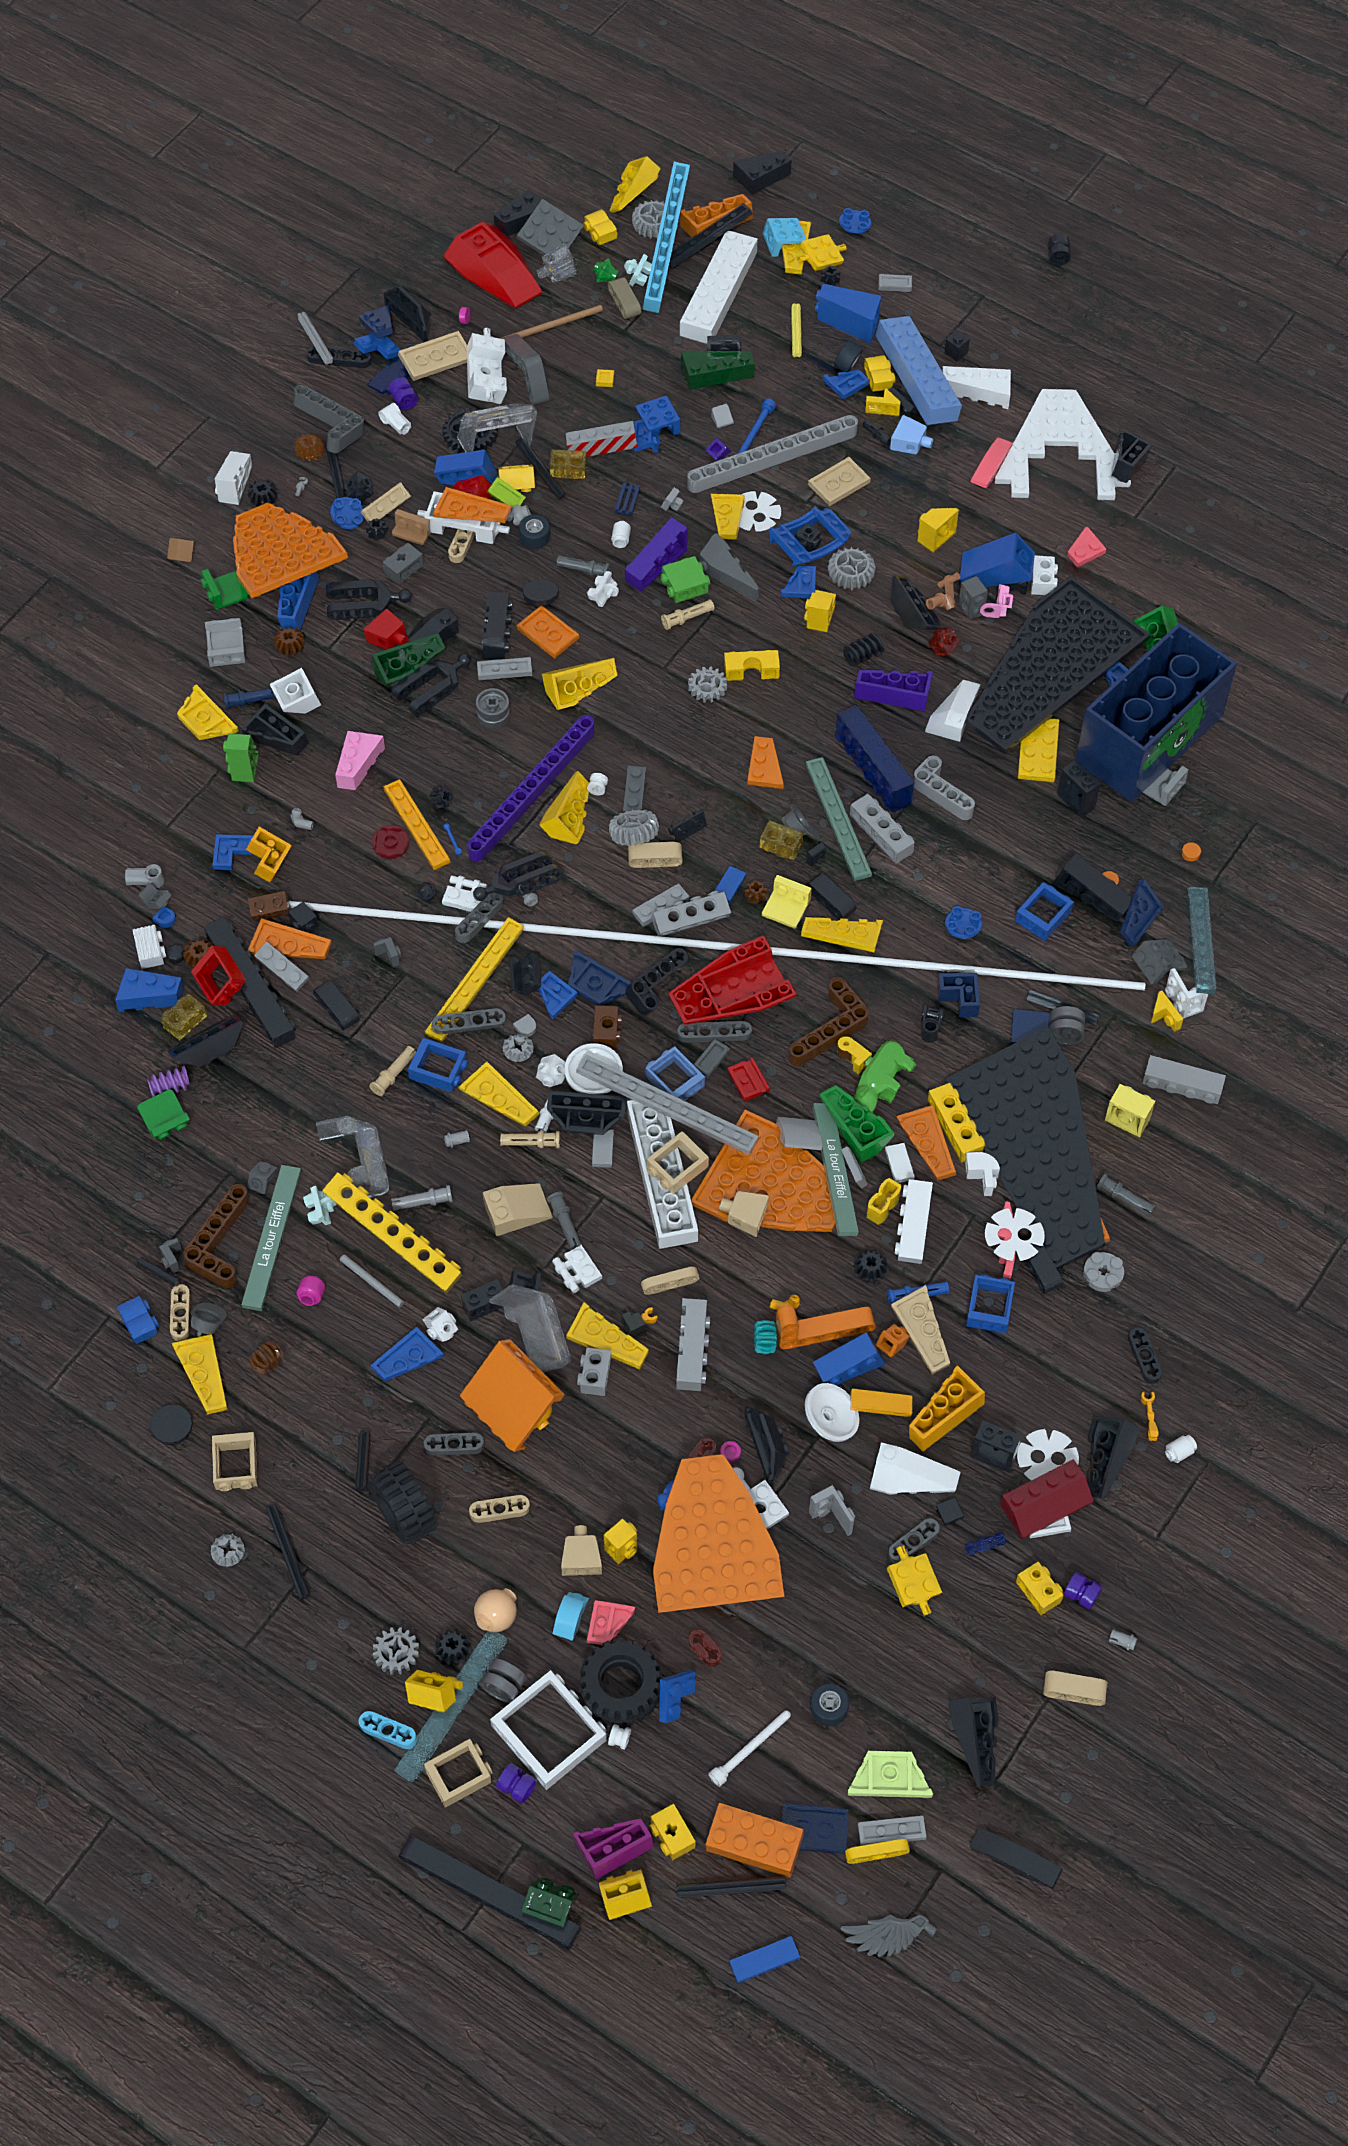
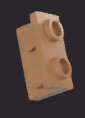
(411, 527)

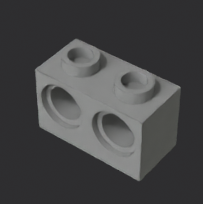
(591, 1371)

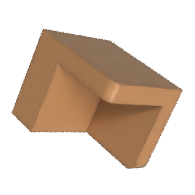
(180, 549)

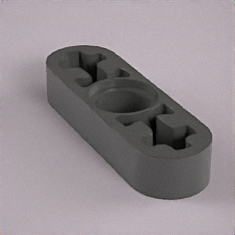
(438, 1438)
(929, 1536)

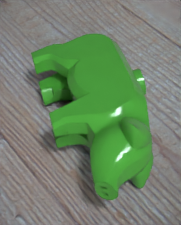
(879, 1075)

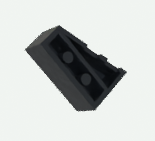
(762, 170)
(516, 213)
(1129, 456)
(275, 731)

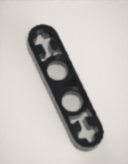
(338, 359)

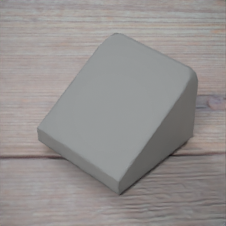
(721, 416)

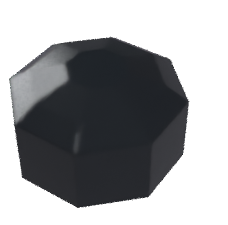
(175, 953)

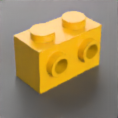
(621, 1541)
(1040, 1588)

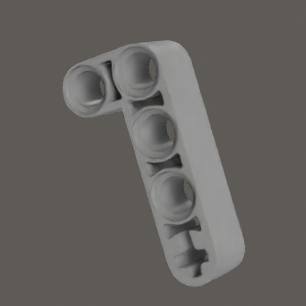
(940, 791)

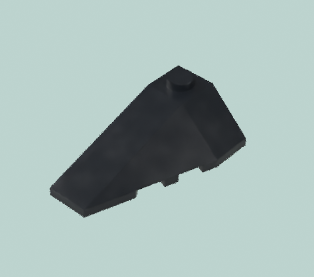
(1110, 1447)

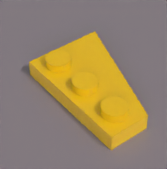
(728, 514)

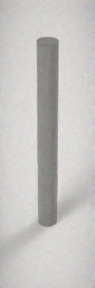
(372, 1281)

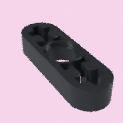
(1143, 1364)

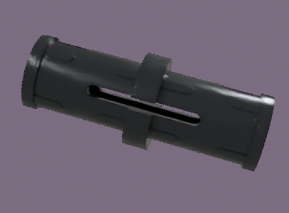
(870, 426)

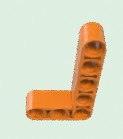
(818, 1329)

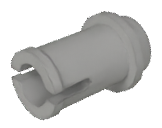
(530, 899)
(456, 1138)
(1123, 1639)

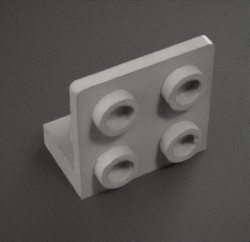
(1167, 785)
(832, 1500)

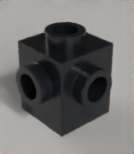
(359, 486)
(808, 537)

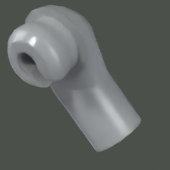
(299, 821)

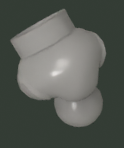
(518, 513)

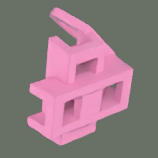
(1004, 601)

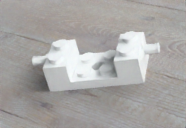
(485, 355)
(484, 530)

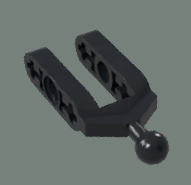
(361, 609)
(425, 674)
(509, 885)

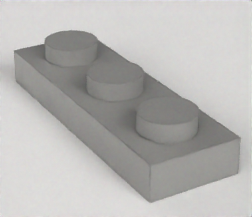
(504, 668)
(667, 898)
(281, 967)
(892, 1829)

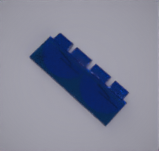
(392, 371)

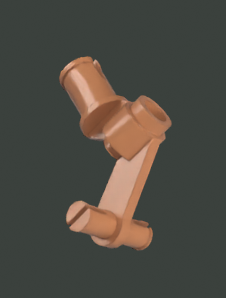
(946, 600)

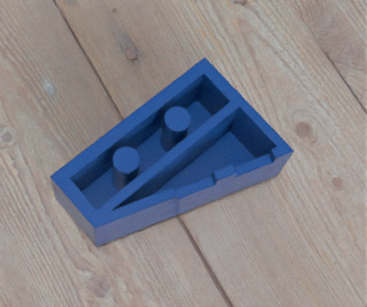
(463, 466)
(147, 990)

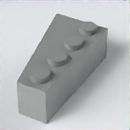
(692, 1344)

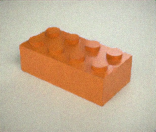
(754, 1840)

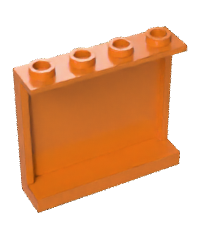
(510, 1394)

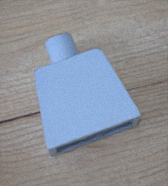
(910, 436)

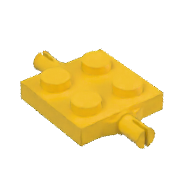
(821, 252)
(914, 1580)

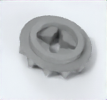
(515, 1054)
(231, 1557)

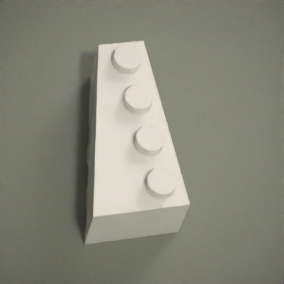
(980, 384)

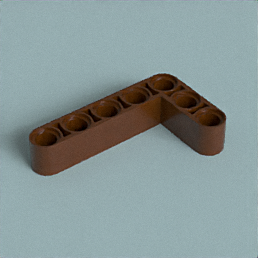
(833, 1027)
(214, 1236)

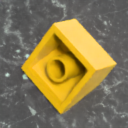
(518, 476)
(937, 527)

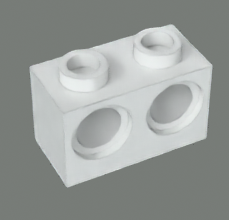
(1043, 575)

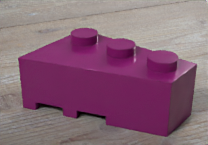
(613, 1846)

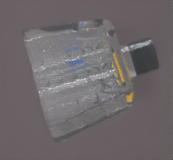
(557, 264)

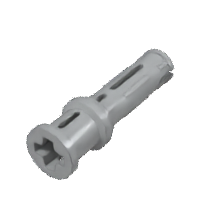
(432, 1196)

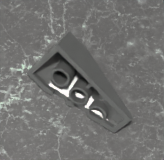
(723, 567)

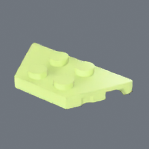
(889, 1776)

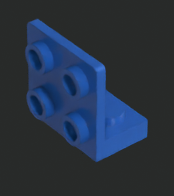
(659, 414)

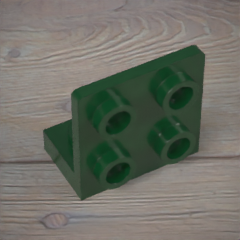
(549, 1901)

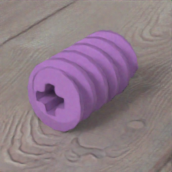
(170, 1081)

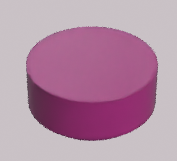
(464, 315)
(731, 1451)

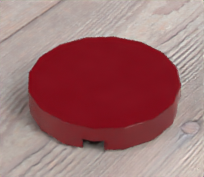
(390, 842)

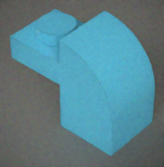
(569, 1615)

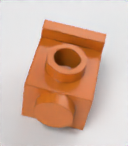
(897, 1336)

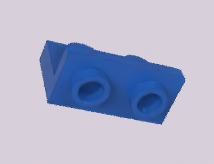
(645, 438)

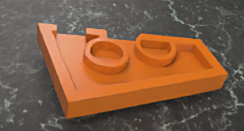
(764, 764)

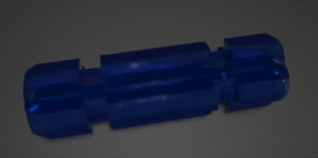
(985, 1543)

